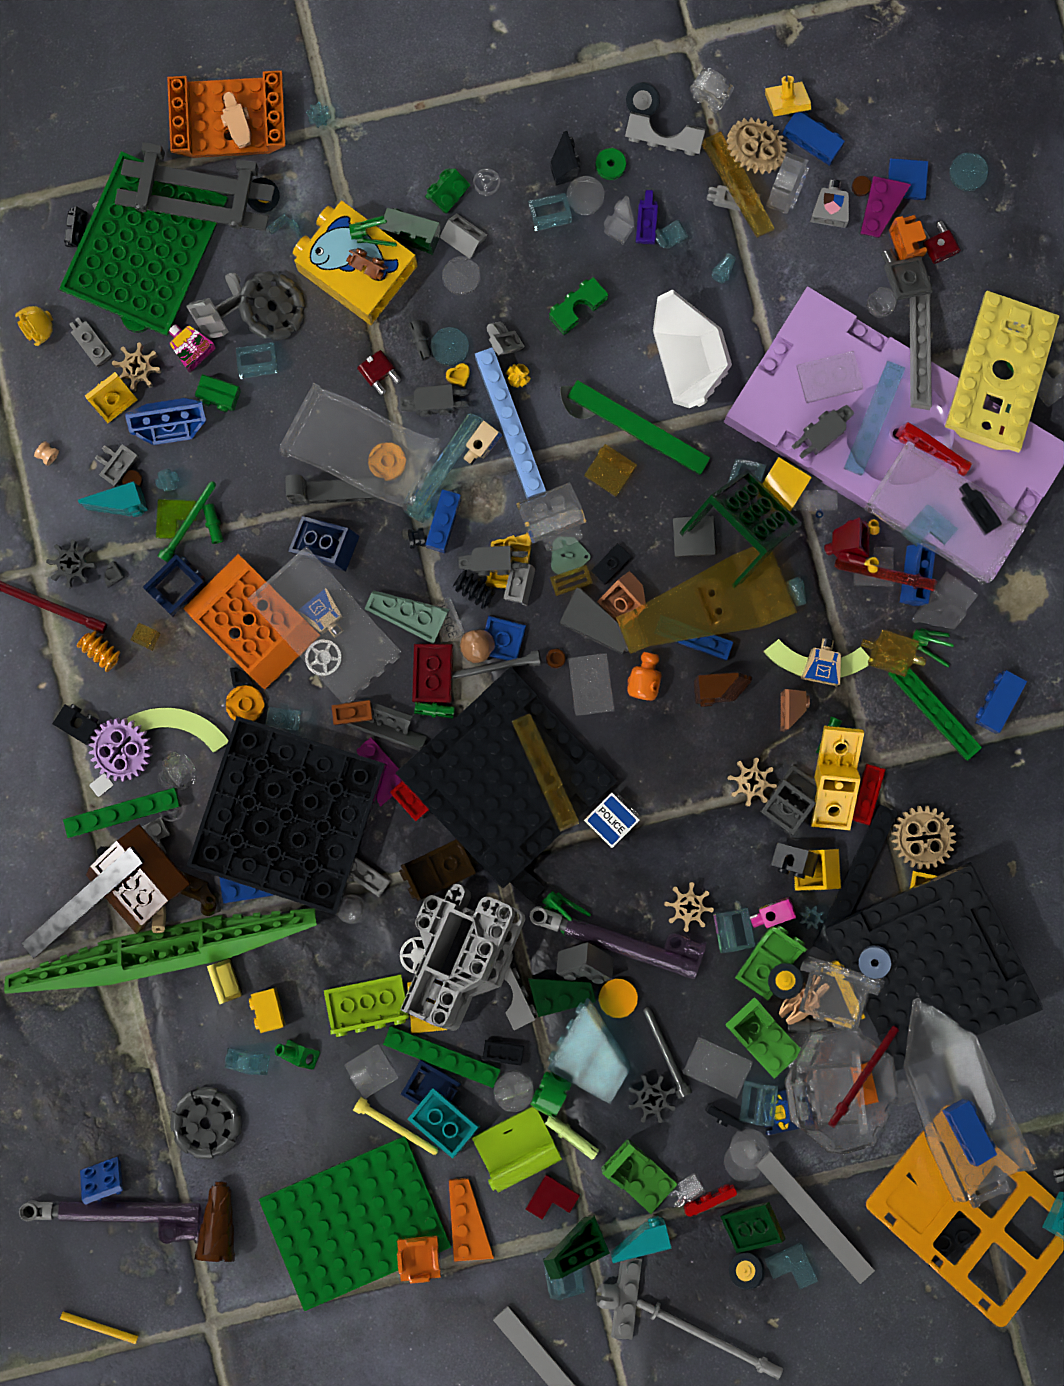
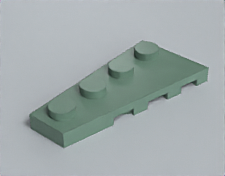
(411, 615)

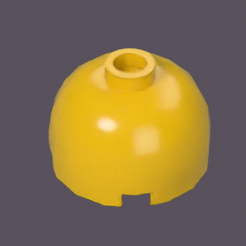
(35, 324)

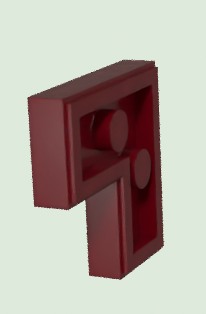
(551, 1192)

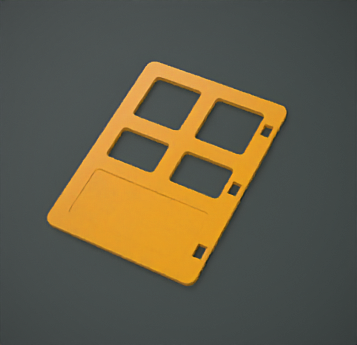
(927, 1209)

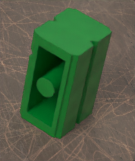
(217, 393)

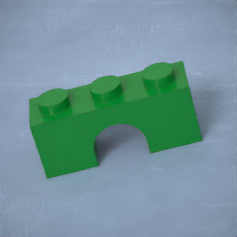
(589, 293)

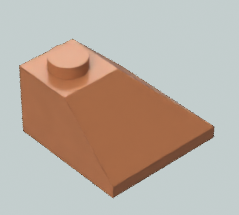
(623, 596)
(792, 707)

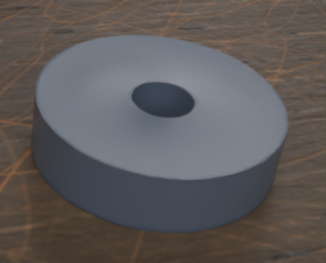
(875, 971)

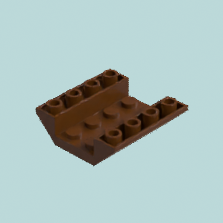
(148, 886)

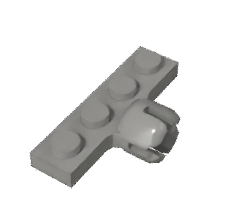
(622, 1298)

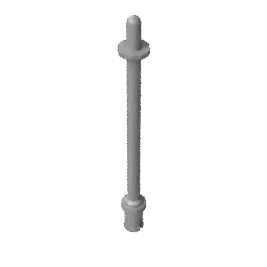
(761, 1364)

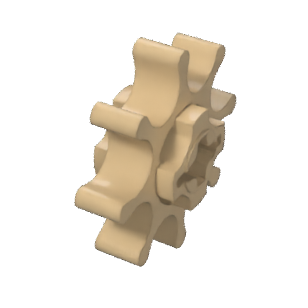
(142, 372)
(762, 784)
(687, 917)

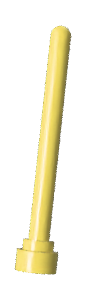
(364, 1107)

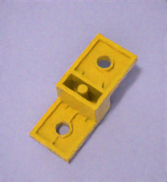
(837, 778)

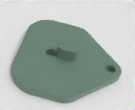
(573, 557)

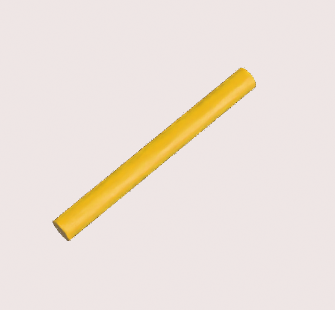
(99, 1327)

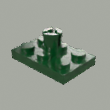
(753, 1227)

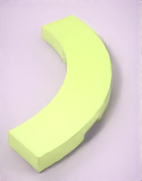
(795, 663)
(183, 720)

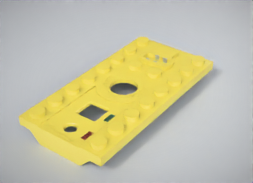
(1007, 333)

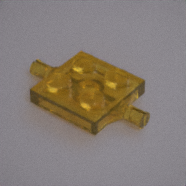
(893, 653)

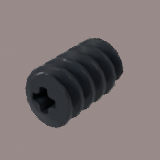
(474, 589)

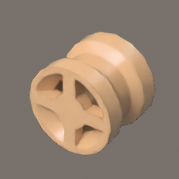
(46, 453)

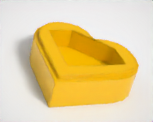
(458, 375)

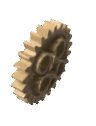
(761, 155)
(925, 854)

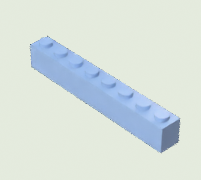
(509, 423)

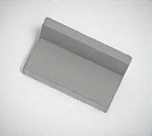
(462, 235)
(519, 584)

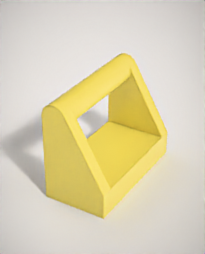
(224, 981)

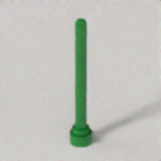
(168, 553)

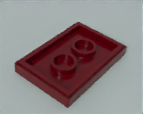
(432, 673)

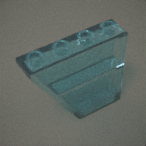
(590, 1055)

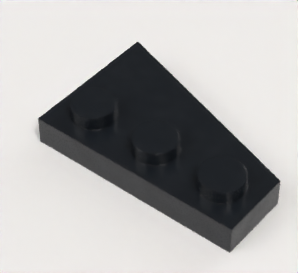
(956, 1234)

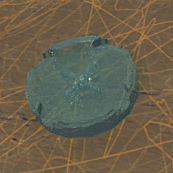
(968, 171)
(449, 346)

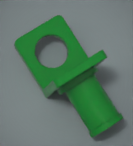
(297, 1054)

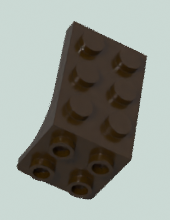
(437, 870)

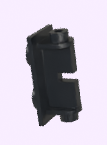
(77, 220)

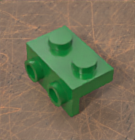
(447, 189)

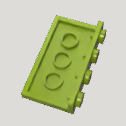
(366, 1005)

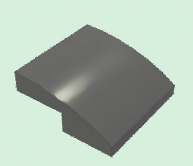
(698, 541)

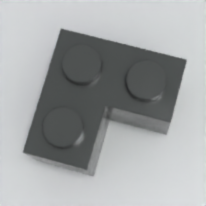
(585, 961)

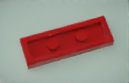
(868, 794)

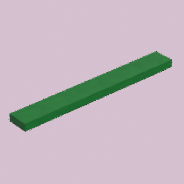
(638, 427)

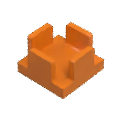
(905, 237)
(418, 1259)

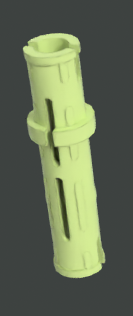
(572, 1137)

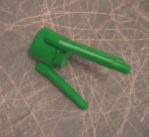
(359, 230)
(923, 637)
(553, 903)

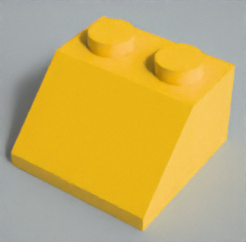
(826, 872)

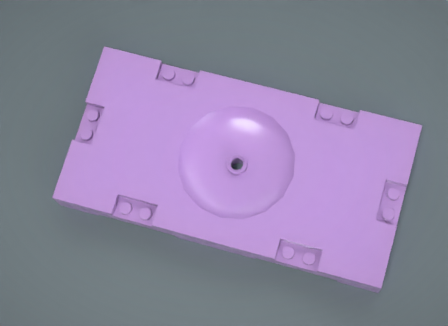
(776, 412)

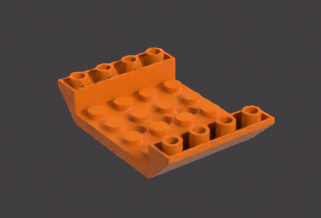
(197, 113)
(223, 607)

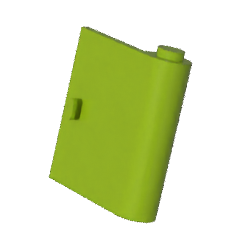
(519, 1152)

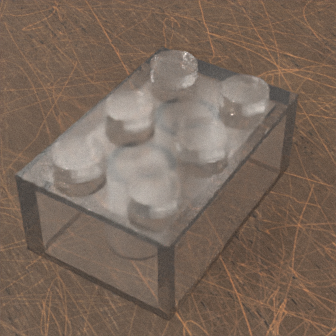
(788, 183)
(551, 512)

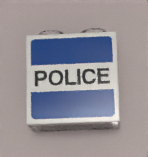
(612, 819)

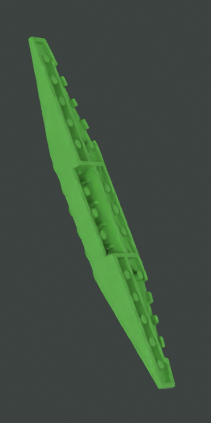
(158, 953)

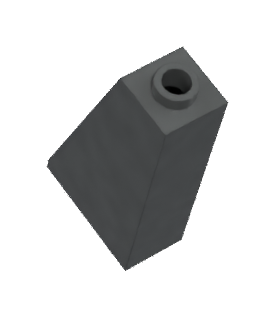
(593, 622)

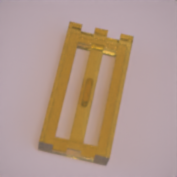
(555, 585)

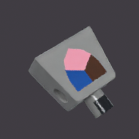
(832, 206)

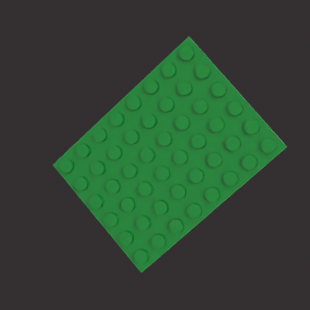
(138, 259)
(347, 1219)

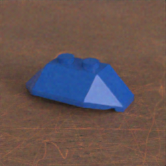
(166, 420)

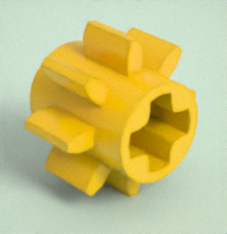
(518, 375)

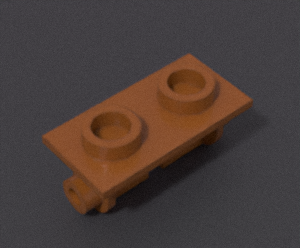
(374, 265)

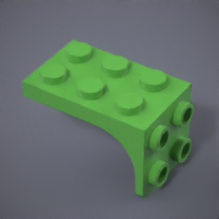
(770, 951)

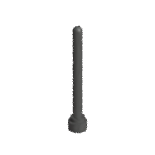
(531, 659)
(682, 1088)

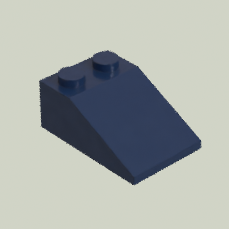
(328, 542)

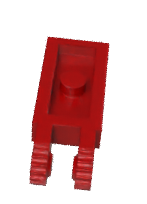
(708, 1201)

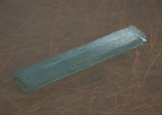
(874, 418)
(445, 462)

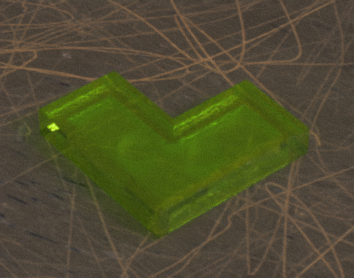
(167, 515)

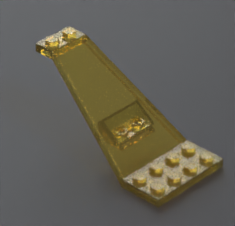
(692, 613)

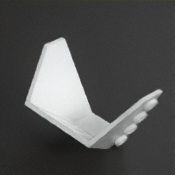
(689, 349)

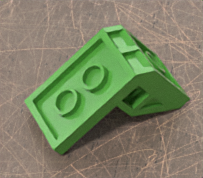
(763, 1038)
(638, 1176)

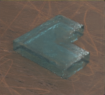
(929, 522)
(792, 1260)

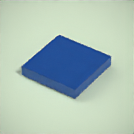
(910, 172)
(507, 638)

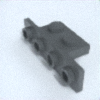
(391, 726)

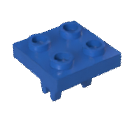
(101, 1180)

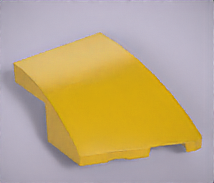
(786, 482)
(519, 543)

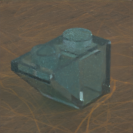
(247, 1061)

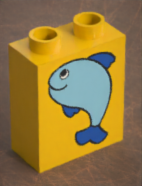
(325, 264)

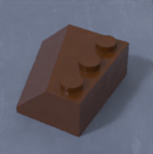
(719, 687)

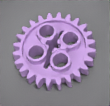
(133, 761)

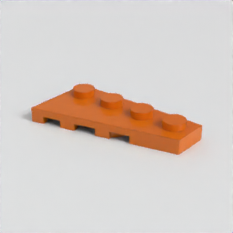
(468, 1231)

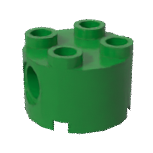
(551, 1095)

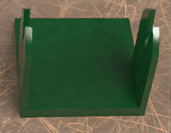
(752, 513)

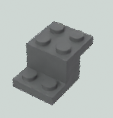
(791, 800)

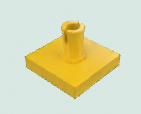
(788, 97)
(111, 397)

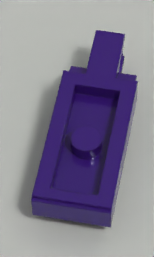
(647, 219)

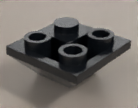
(564, 162)

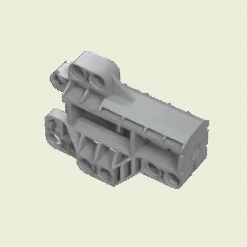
(464, 982)

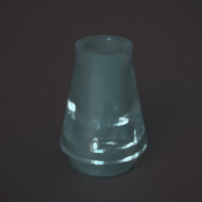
(723, 269)
(797, 590)

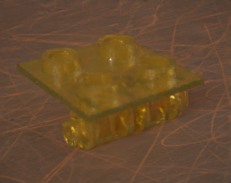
(610, 470)

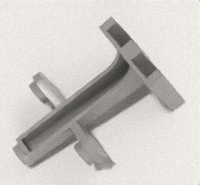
(209, 317)

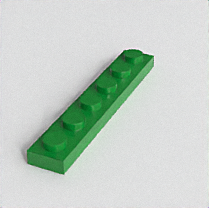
(937, 713)
(121, 812)
(441, 1056)

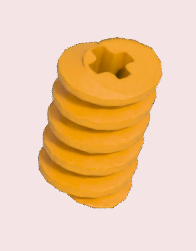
(98, 650)

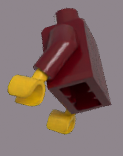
(851, 543)

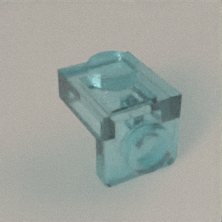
(671, 235)

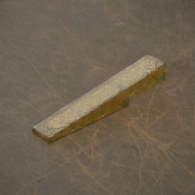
(738, 184)
(545, 772)

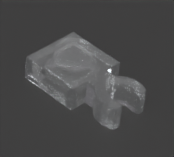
(689, 1189)

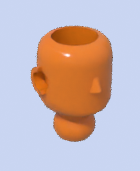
(644, 679)

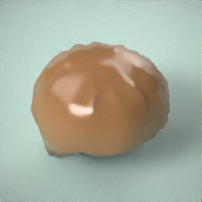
(477, 645)

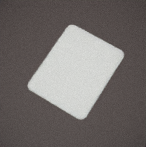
(101, 785)

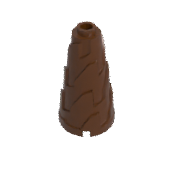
(217, 1230)

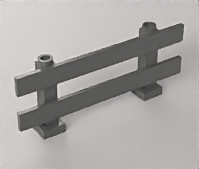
(242, 189)

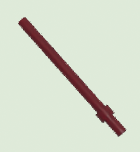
(843, 1107)

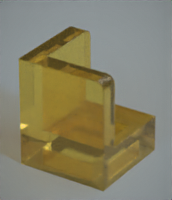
(145, 636)

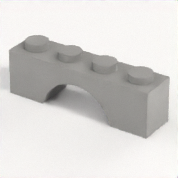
(641, 128)
(520, 1011)

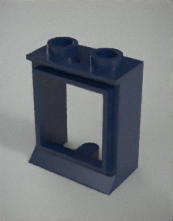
(184, 565)

